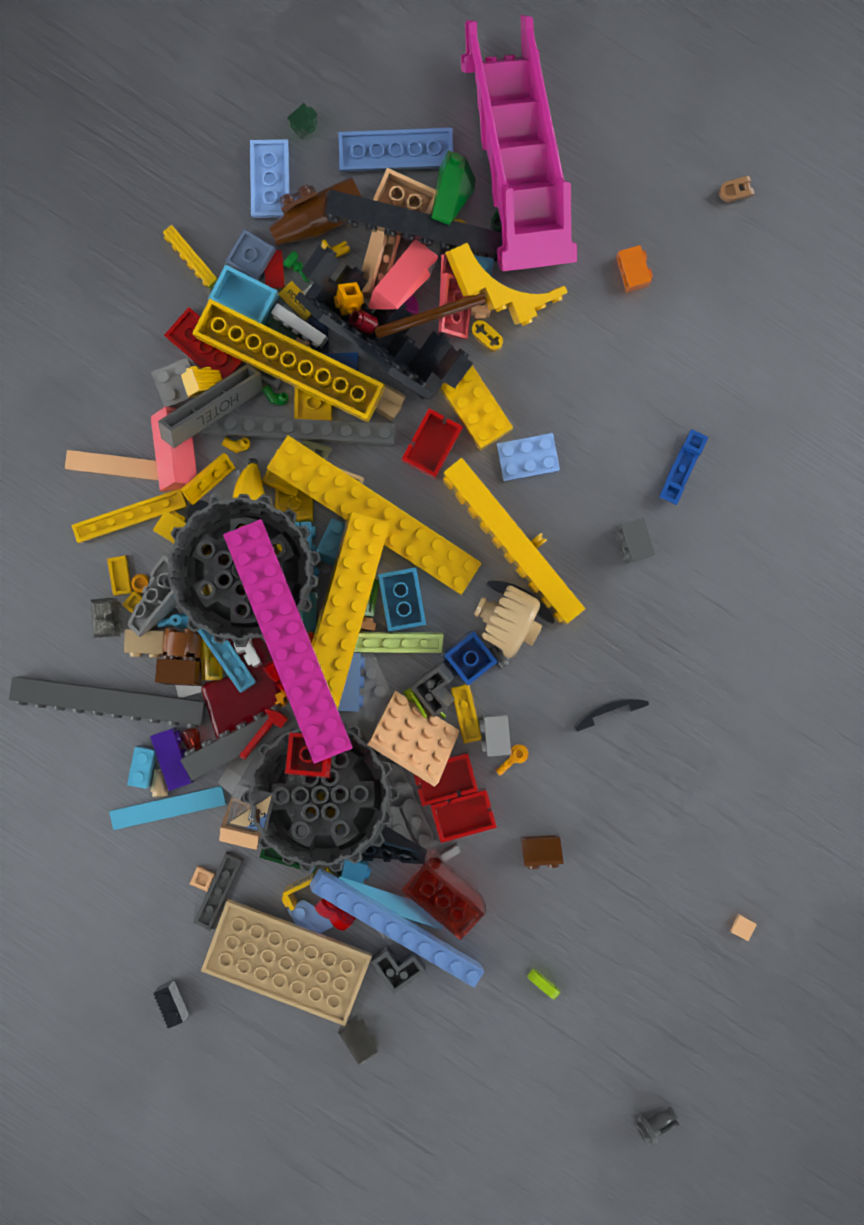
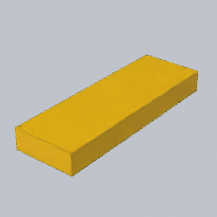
(208, 478)
(466, 713)

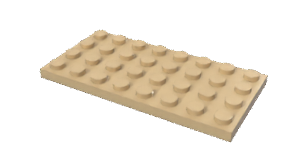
(286, 962)

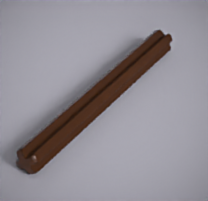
(430, 315)

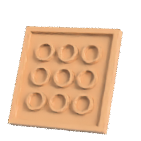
(414, 741)

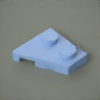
(307, 917)

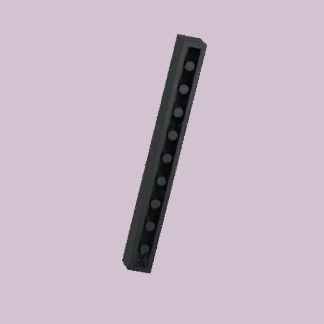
(409, 224)

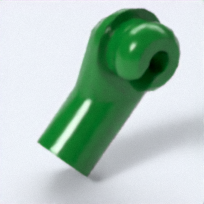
(275, 398)

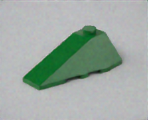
(453, 187)

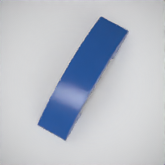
(683, 466)

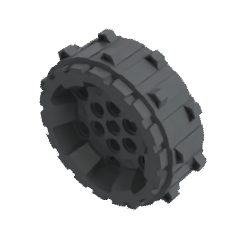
(193, 570)
(322, 843)

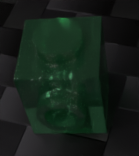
(303, 120)

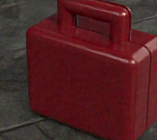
(230, 707)

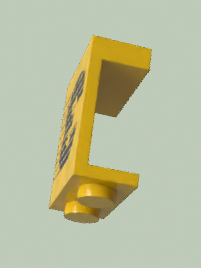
(289, 897)

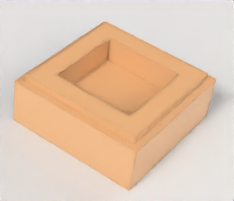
(202, 878)
(743, 927)

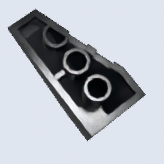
(396, 847)

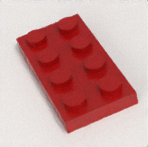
(198, 351)

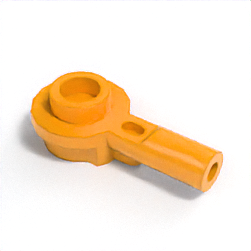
(139, 581)
(518, 755)

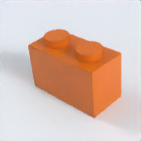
(634, 268)

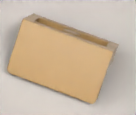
(390, 402)

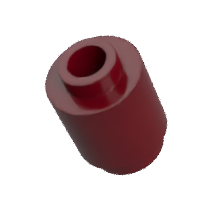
(363, 322)

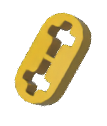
(490, 332)

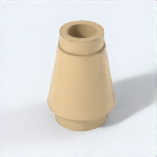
(158, 785)

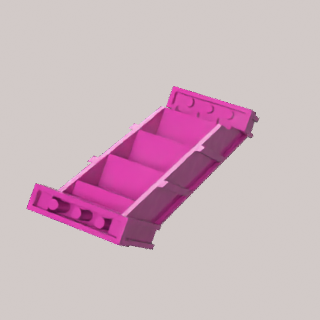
(521, 154)

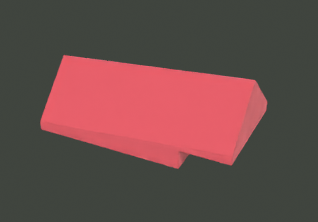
(403, 277)
(456, 324)
(174, 465)

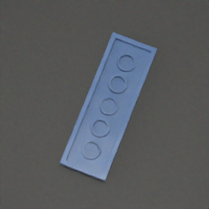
(393, 149)

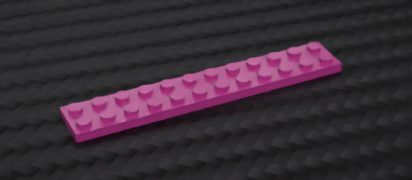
(288, 641)

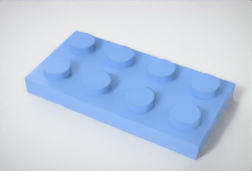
(268, 176)

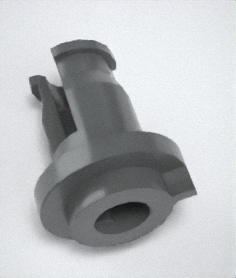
(656, 1125)

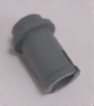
(499, 656)

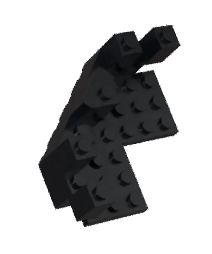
(396, 354)

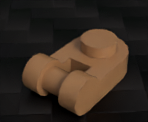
(730, 190)

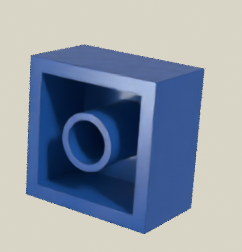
(469, 657)

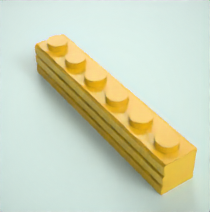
(188, 254)

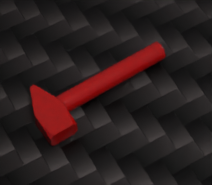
(276, 718)

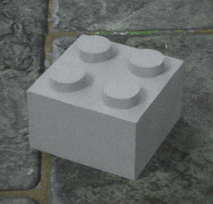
(171, 385)
(496, 735)

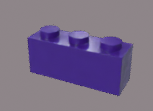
(169, 754)

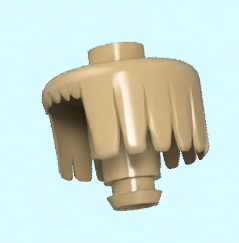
(510, 620)

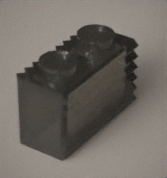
(106, 617)
(358, 1039)

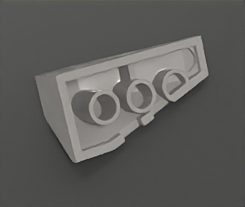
(155, 602)
(240, 770)

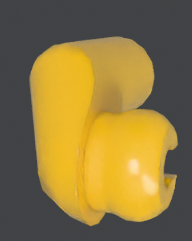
(236, 446)

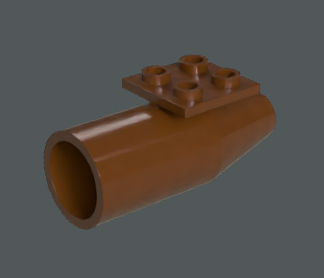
(304, 213)

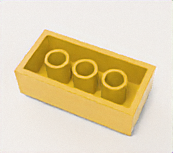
(477, 410)

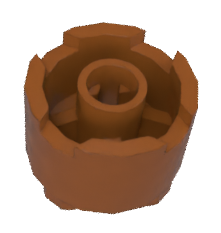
(181, 644)

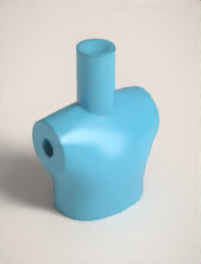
(182, 621)

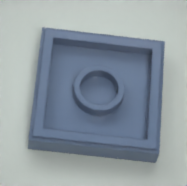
(250, 255)

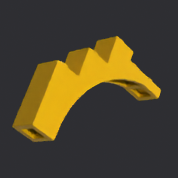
(473, 278)

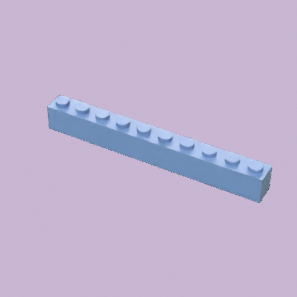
(396, 927)

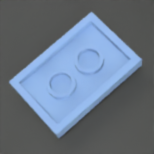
(528, 457)

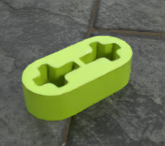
(543, 983)

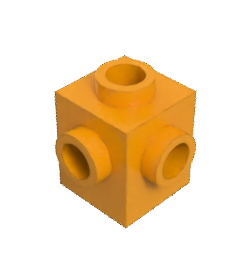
(348, 298)

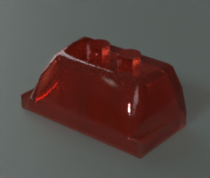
(446, 897)

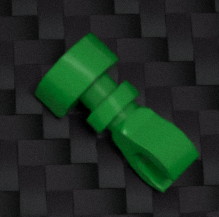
(291, 261)

